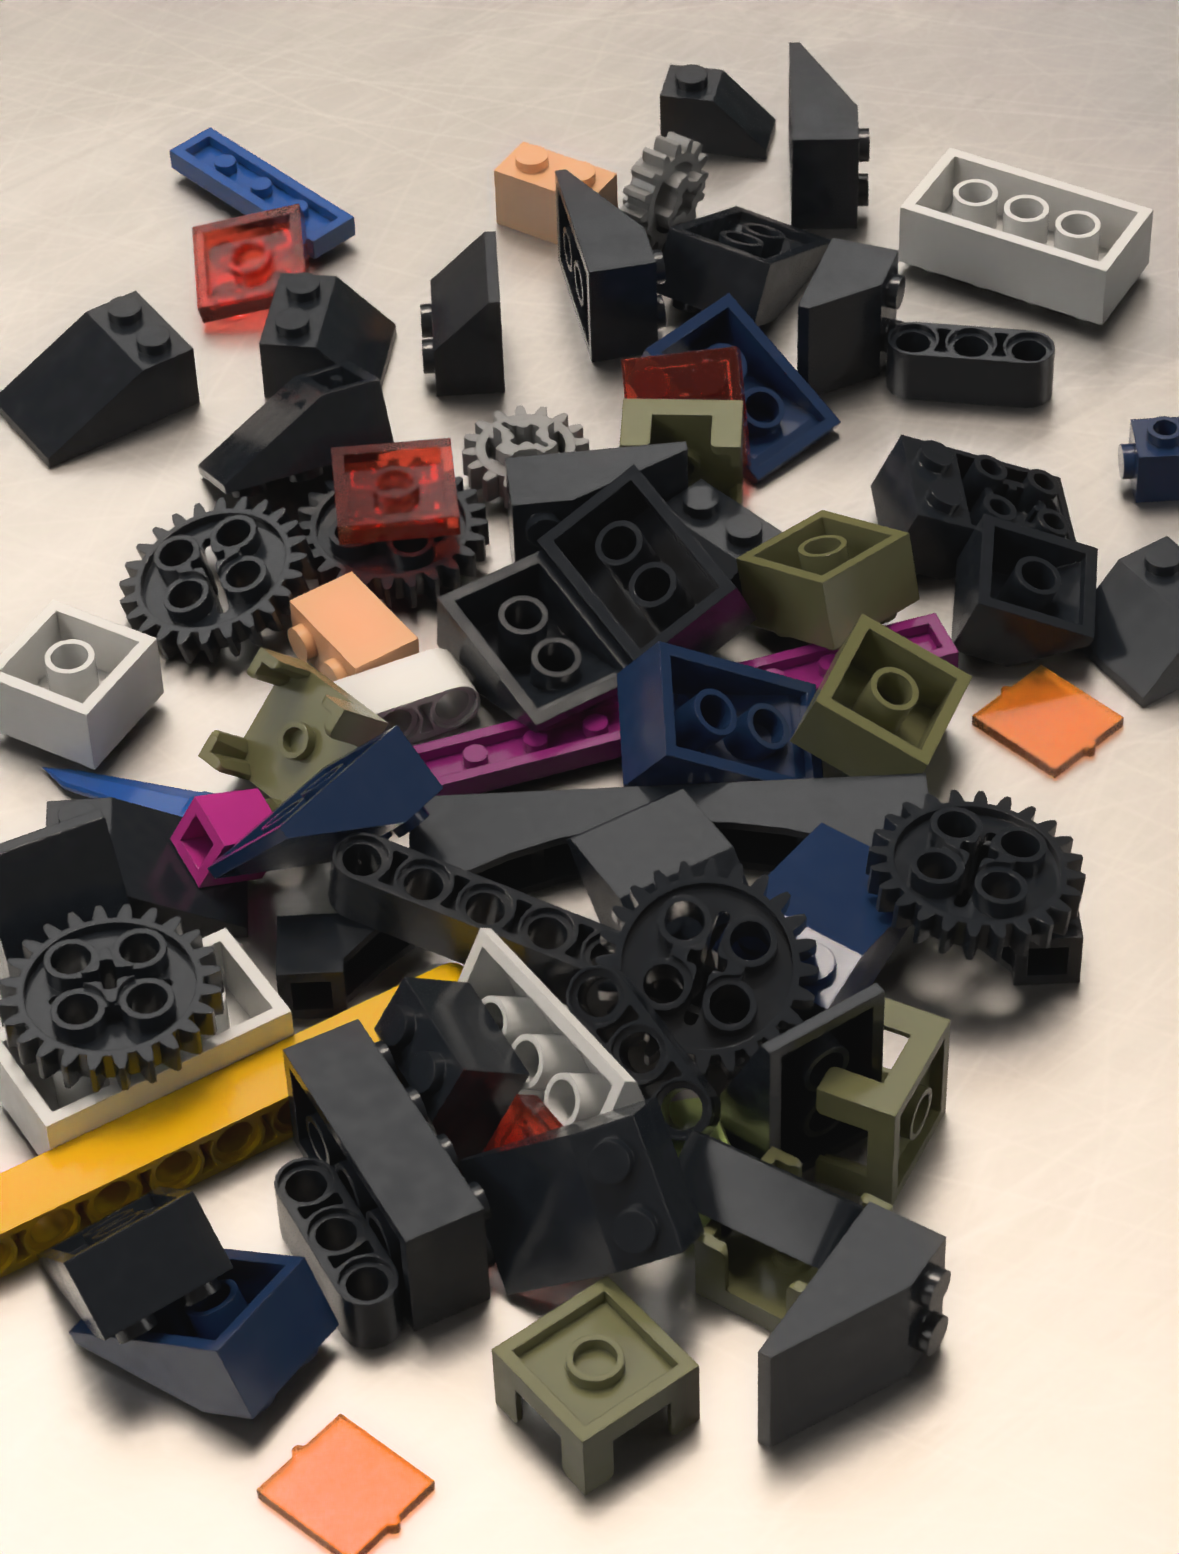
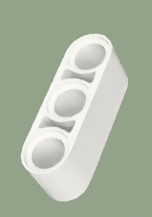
(417, 693)

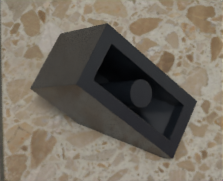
(714, 112)

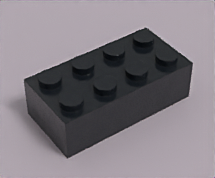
(398, 1172)

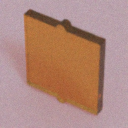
(1047, 721)
(345, 1488)

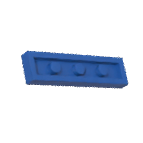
(257, 186)

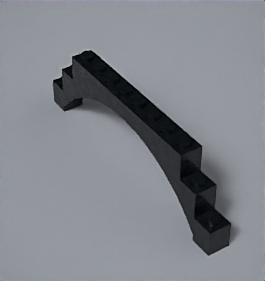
(524, 846)

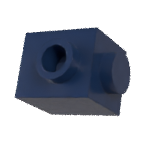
(1152, 459)

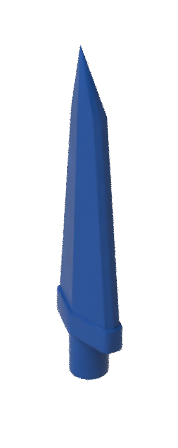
(146, 794)

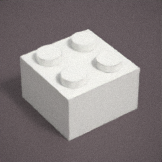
(77, 683)

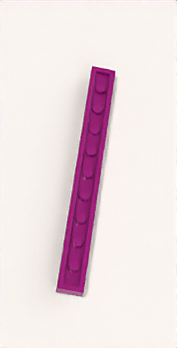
(515, 754)

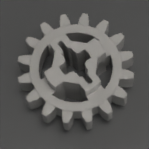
(666, 186)
(515, 437)

